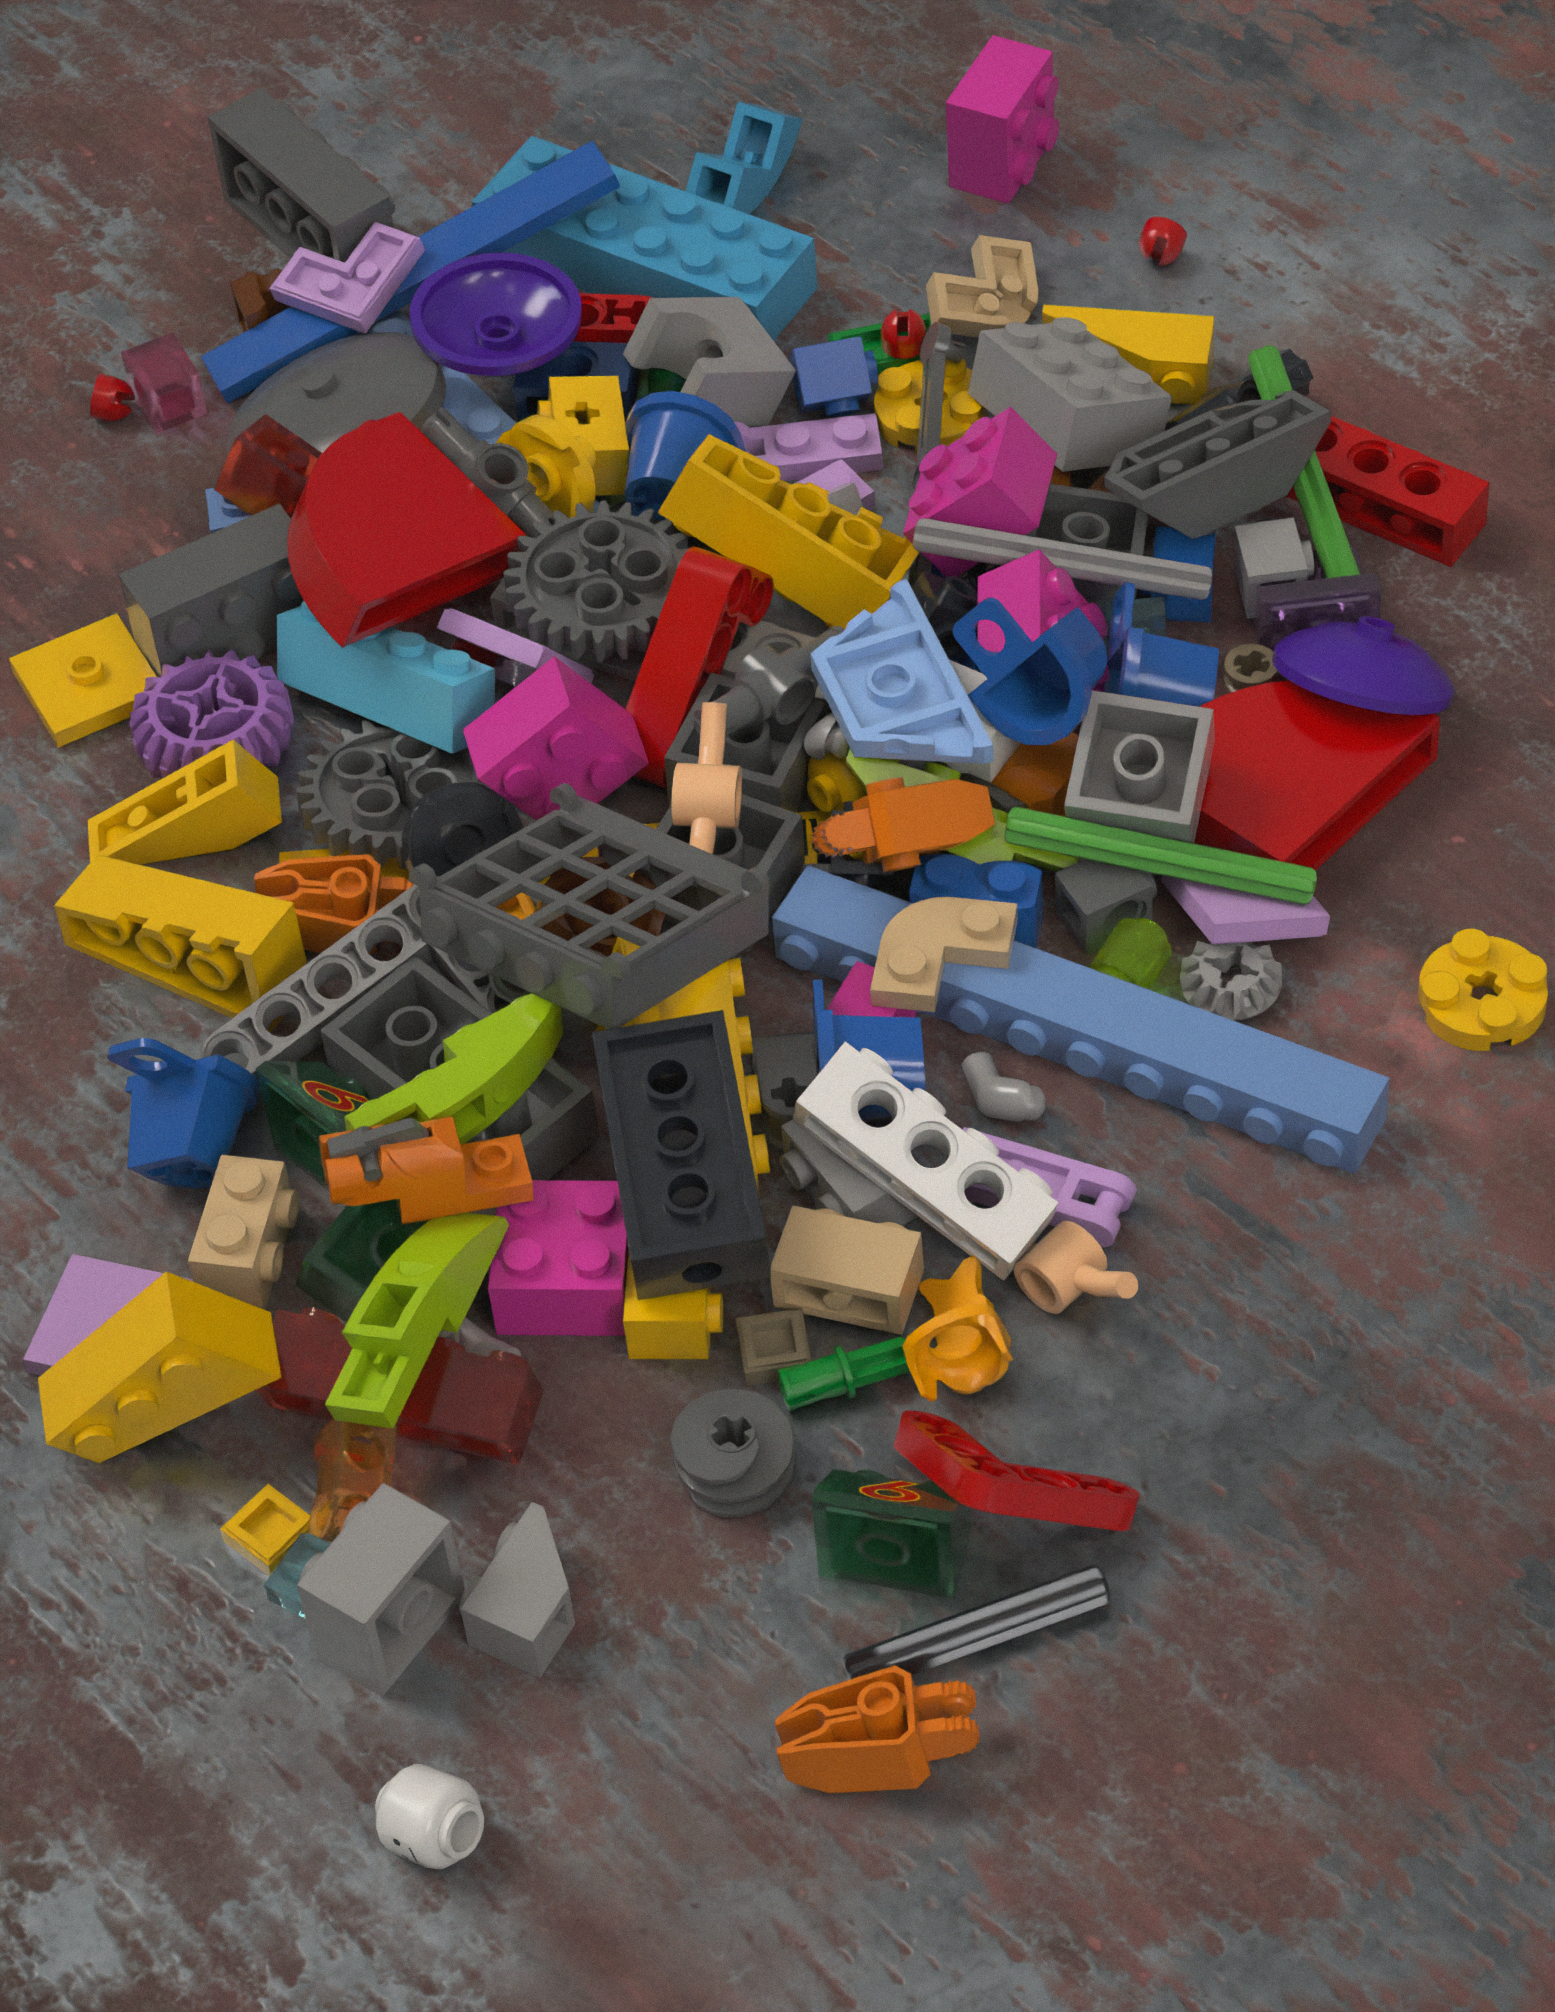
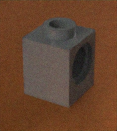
(1097, 896)

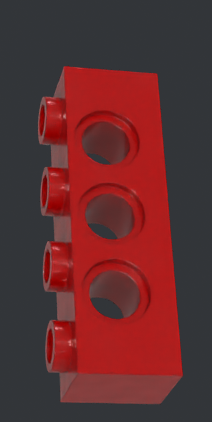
(1401, 492)

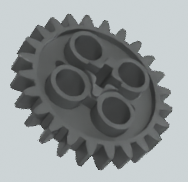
(593, 579)
(354, 802)

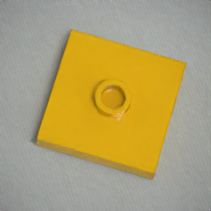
(83, 679)

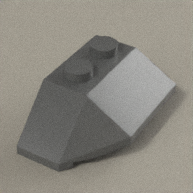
(1220, 462)

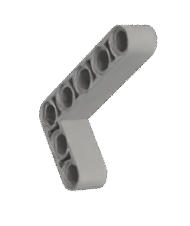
(345, 960)

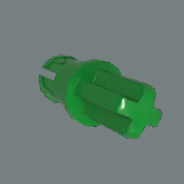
(841, 1373)

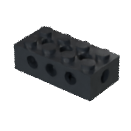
(681, 1155)

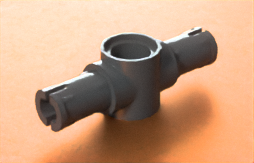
(490, 461)
(771, 686)

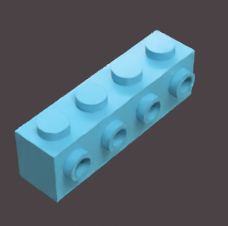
(387, 678)

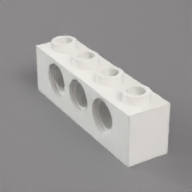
(937, 1194)

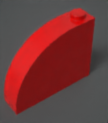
(391, 531)
(1304, 771)

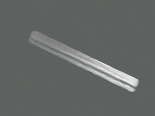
(1078, 560)

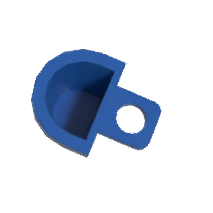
(662, 437)
(1154, 664)
(1036, 687)
(892, 1038)
(182, 1111)

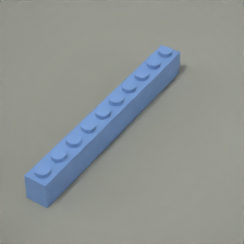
(1109, 1030)

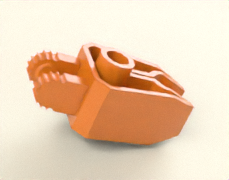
(904, 822)
(330, 894)
(875, 1732)

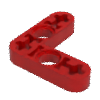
(988, 1484)

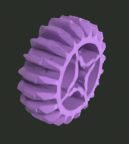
(207, 706)

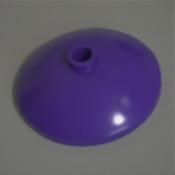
(495, 314)
(1365, 667)

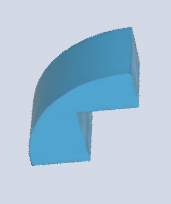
(752, 158)

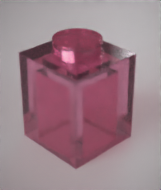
(164, 382)

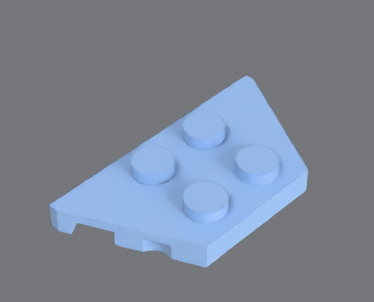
(898, 688)

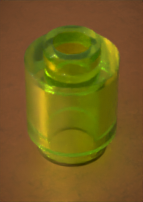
(1134, 952)

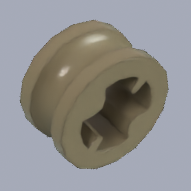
(1243, 661)

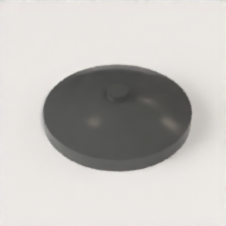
(346, 385)

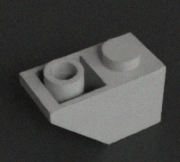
(834, 1181)
(522, 1600)

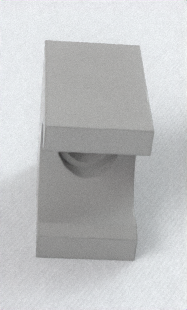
(717, 351)

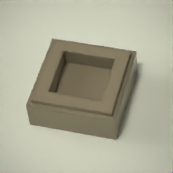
(771, 1343)

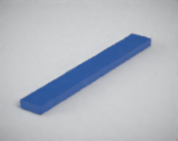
(482, 229)

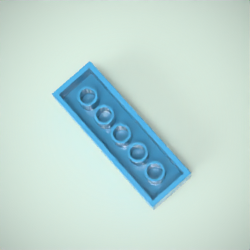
(668, 244)

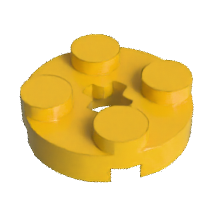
(899, 403)
(556, 463)
(1489, 962)

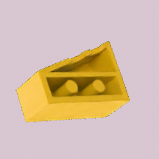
(155, 1368)

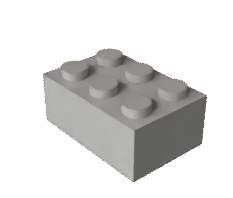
(1068, 390)

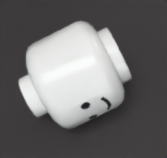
(429, 1816)

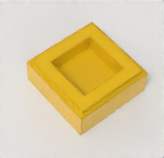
(265, 1528)

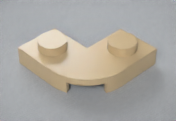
(998, 295)
(937, 933)

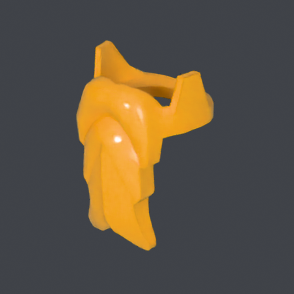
(968, 1332)

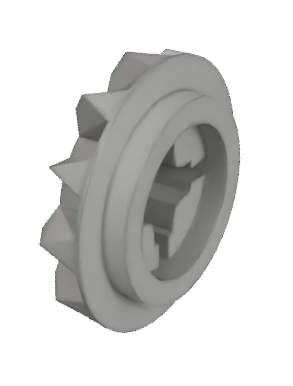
(1244, 995)

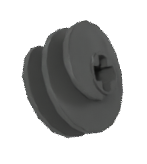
(733, 1452)

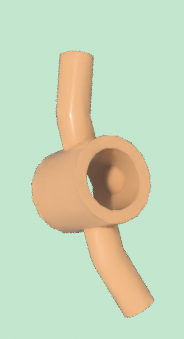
(707, 792)
(1066, 1266)

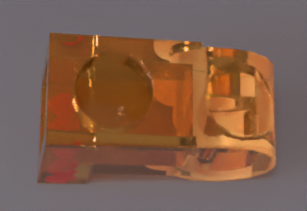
(348, 1472)

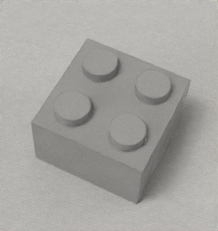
(1141, 765)
(381, 1588)

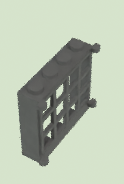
(610, 991)

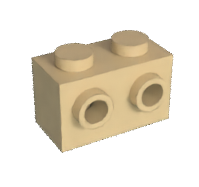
(244, 1229)
(847, 1269)

